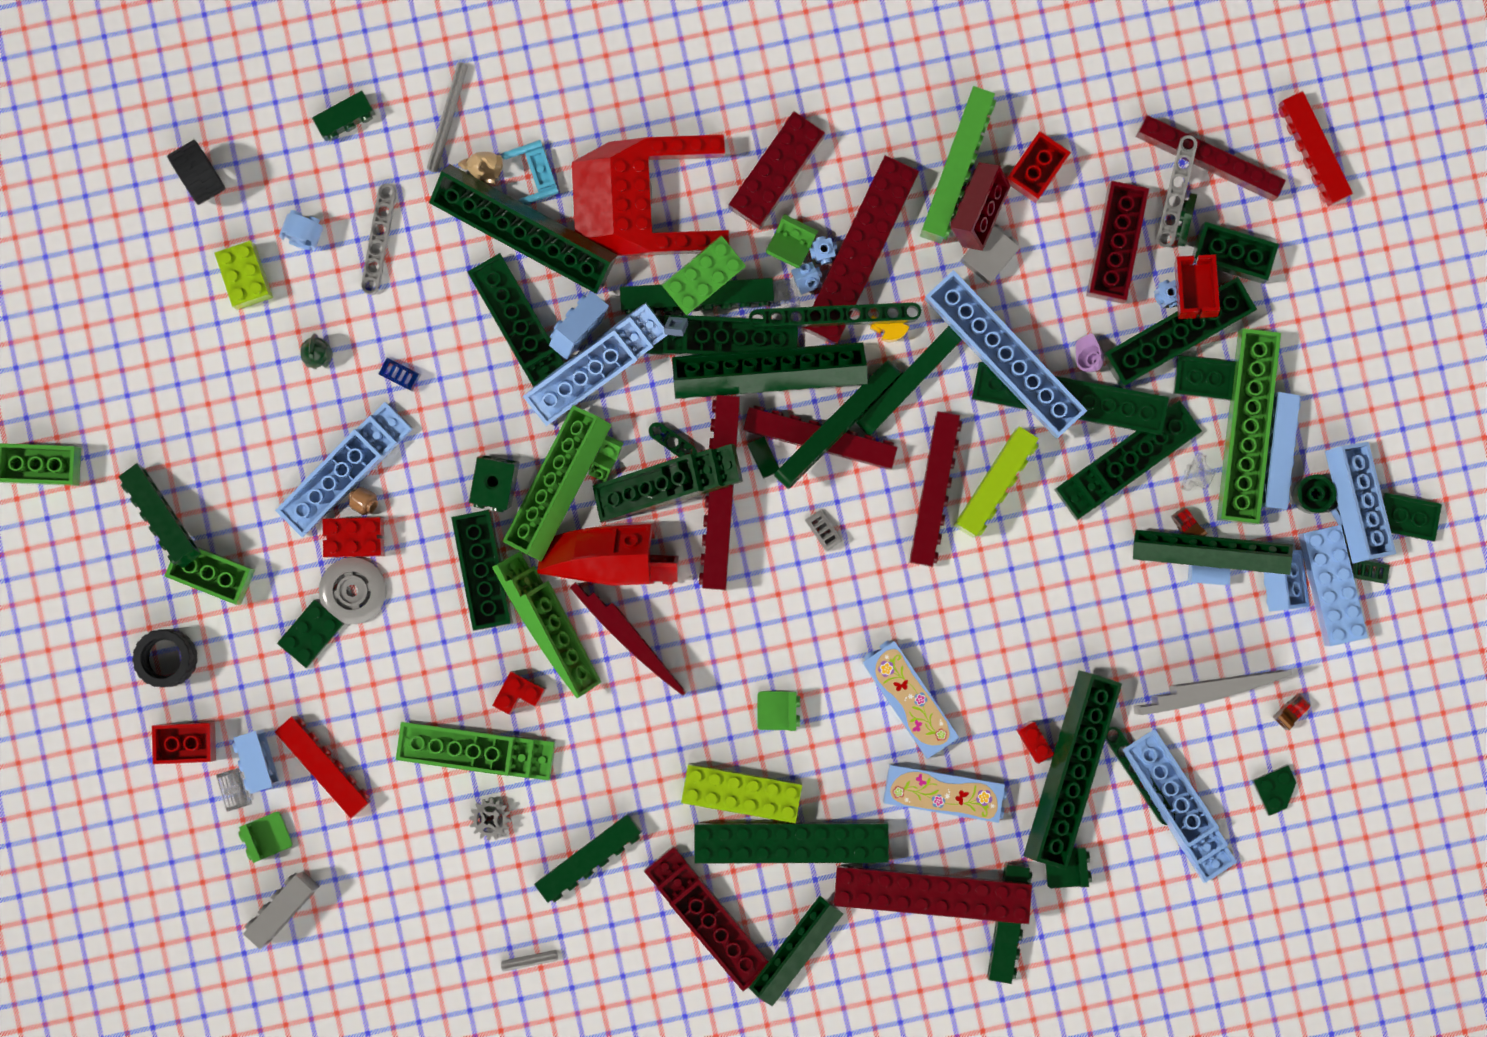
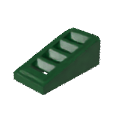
(1355, 566)

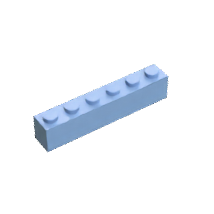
(1281, 451)

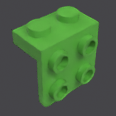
(791, 241)
(777, 710)
(265, 837)

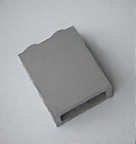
(994, 257)

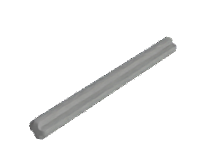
(447, 117)

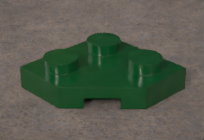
(1186, 217)
(1275, 789)

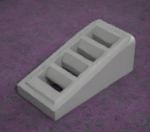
(837, 540)

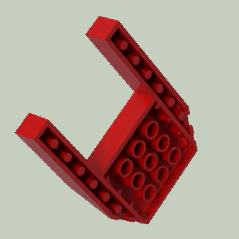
(615, 199)

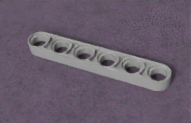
(1178, 191)
(378, 239)

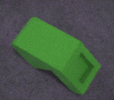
(606, 458)

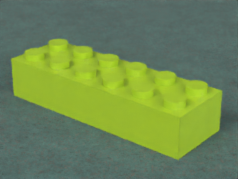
(996, 481)
(741, 793)

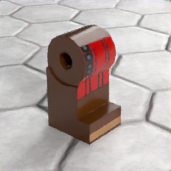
(1187, 524)
(1292, 711)

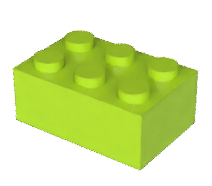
(243, 275)

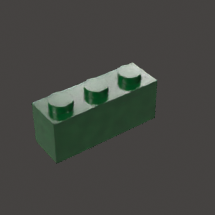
(344, 116)

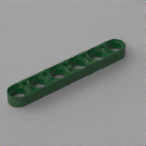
(1115, 745)

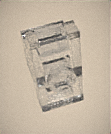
(788, 295)
(1198, 473)

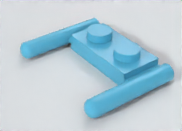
(540, 170)

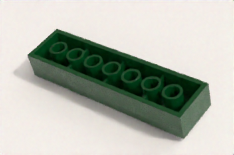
(1174, 335)

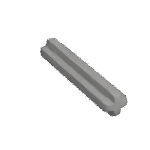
(530, 960)

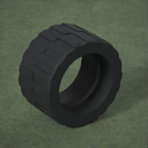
(196, 172)
(142, 652)

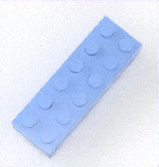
(1360, 502)
(1332, 586)

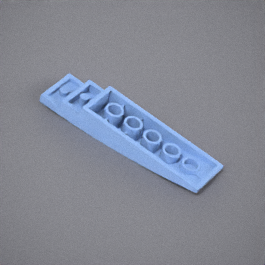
(596, 364)
(344, 469)
(1193, 824)

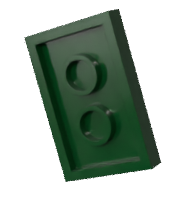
(1204, 378)
(1412, 516)
(310, 633)

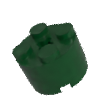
(1318, 484)

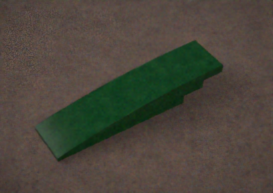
(515, 318)
(723, 335)
(1126, 462)
(667, 483)

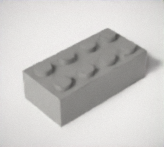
(282, 908)

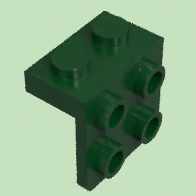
(1076, 873)

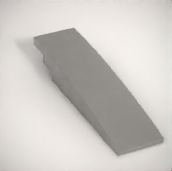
(1205, 691)

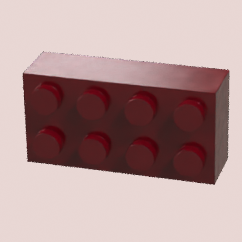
(980, 206)

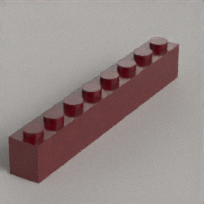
(1212, 159)
(797, 432)
(934, 489)

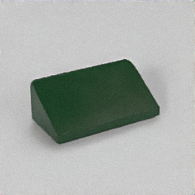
(763, 457)

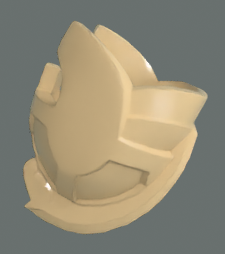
(483, 166)

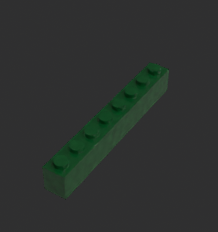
(732, 293)
(1212, 552)

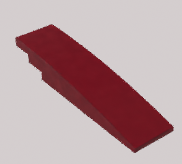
(626, 634)
(706, 917)

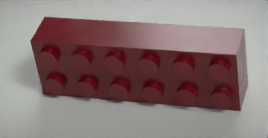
(776, 170)
(1117, 242)

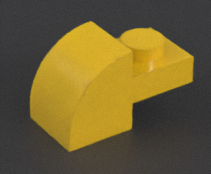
(892, 331)

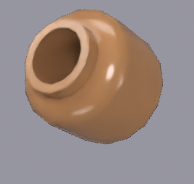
(363, 501)

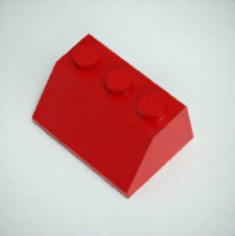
(664, 568)

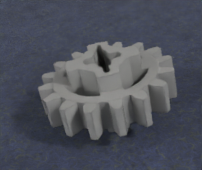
(483, 812)

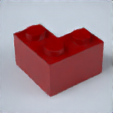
(517, 688)

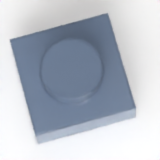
(676, 326)

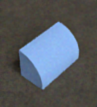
(1208, 575)

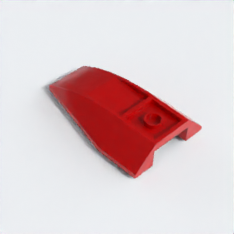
(602, 554)

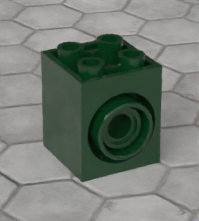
(485, 492)

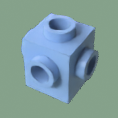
(823, 257)
(807, 277)
(1162, 296)

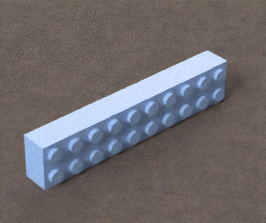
(1005, 354)

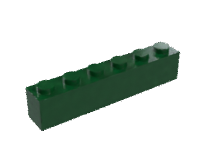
(159, 515)
(587, 858)
(1007, 934)
(795, 951)

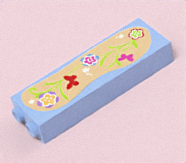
(909, 699)
(945, 793)

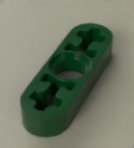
(687, 446)

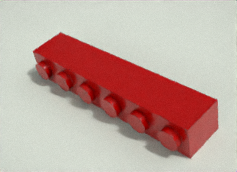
(1314, 148)
(322, 766)

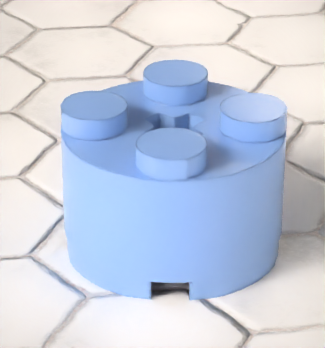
(301, 231)

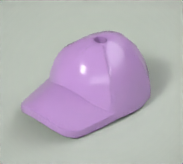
(1089, 354)

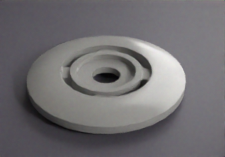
(365, 578)

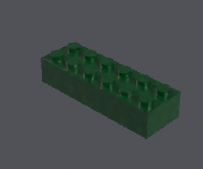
(477, 555)

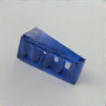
(411, 384)

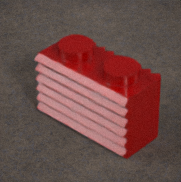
(1035, 742)

